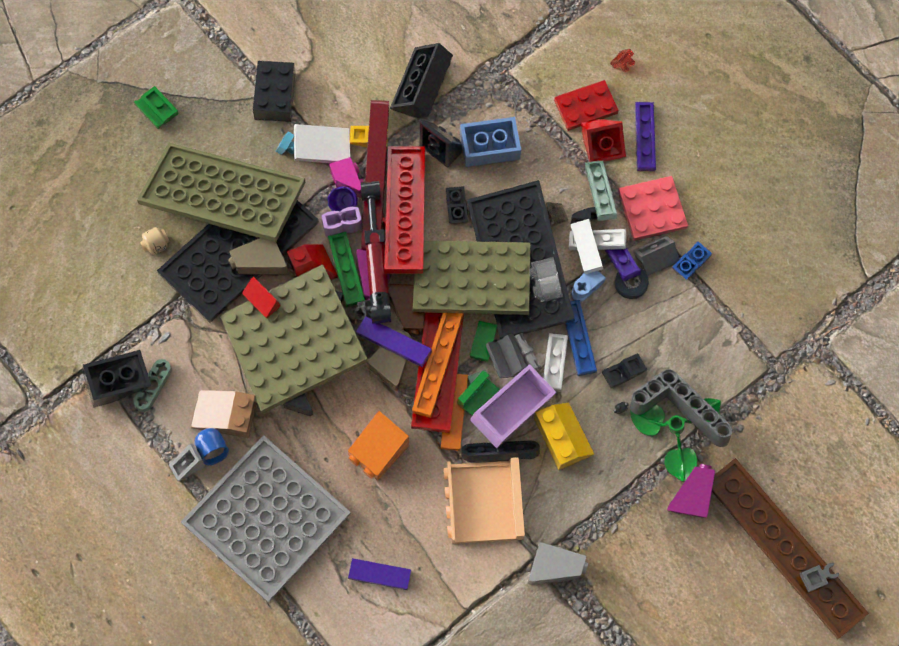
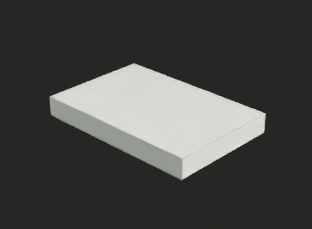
(321, 143)

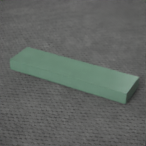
(600, 190)

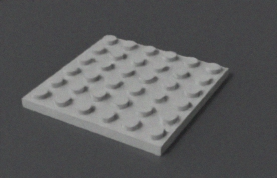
(266, 518)

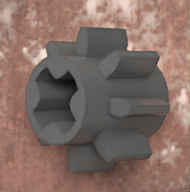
(363, 310)

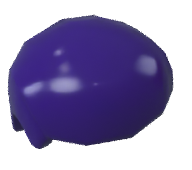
(342, 198)

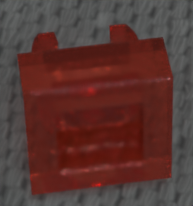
(622, 59)

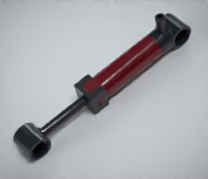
(376, 257)

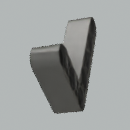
(684, 403)

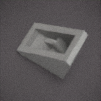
(186, 463)

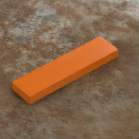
(452, 440)

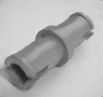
(526, 351)

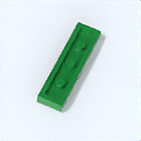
(346, 269)

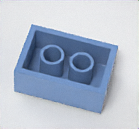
(490, 141)

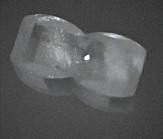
(546, 280)

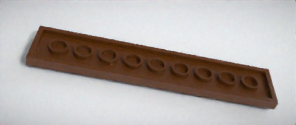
(785, 547)

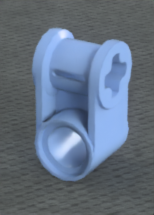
(587, 284)

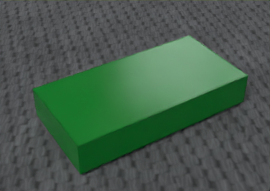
(484, 334)

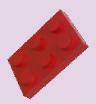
(586, 105)

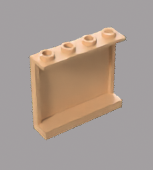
(484, 502)

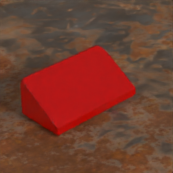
(260, 298)

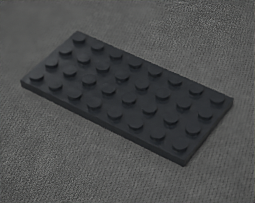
(522, 216)
(202, 265)

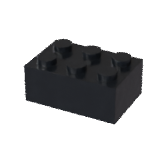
(274, 91)

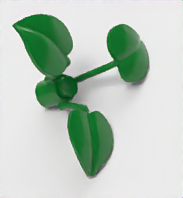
(677, 462)

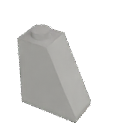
(556, 565)

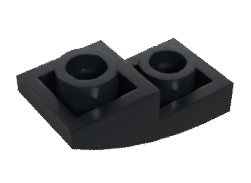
(456, 205)

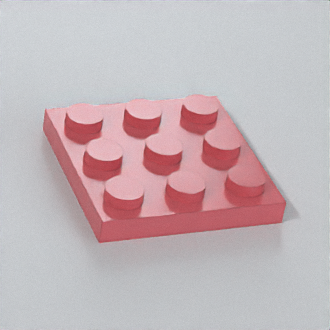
(652, 208)

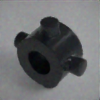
(621, 407)

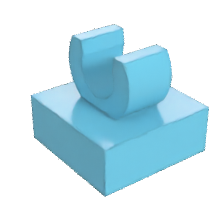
(286, 144)

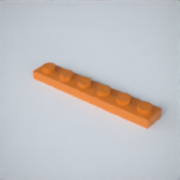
(437, 364)

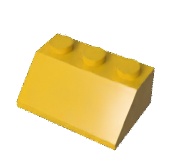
(563, 435)

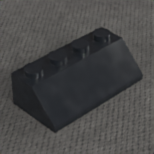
(422, 80)

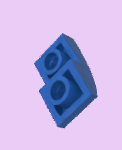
(692, 260)

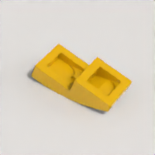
(359, 136)

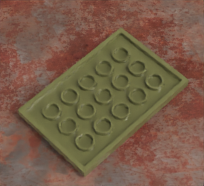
(473, 278)

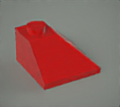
(603, 140)
(309, 257)

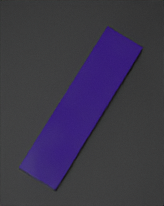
(645, 136)
(394, 341)

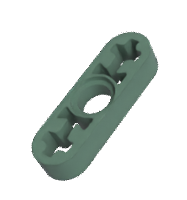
(164, 375)

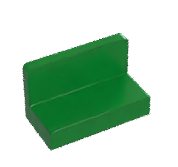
(477, 393)

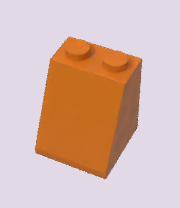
(378, 446)

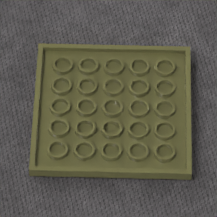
(298, 344)

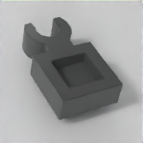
(816, 577)

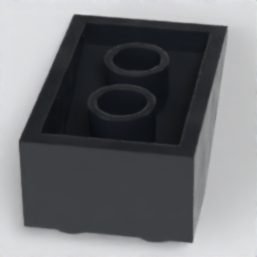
(439, 143)
(115, 378)

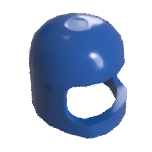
(208, 441)

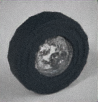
(635, 291)

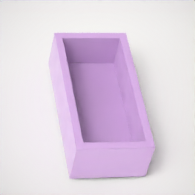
(512, 406)

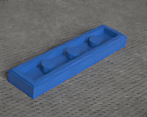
(580, 342)

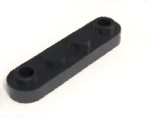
(512, 449)

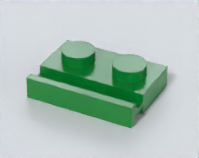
(156, 107)

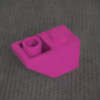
(345, 174)

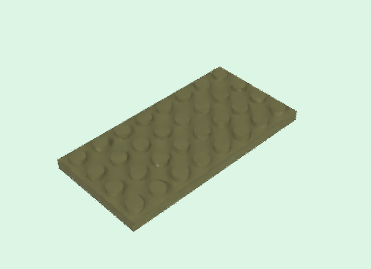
(222, 191)

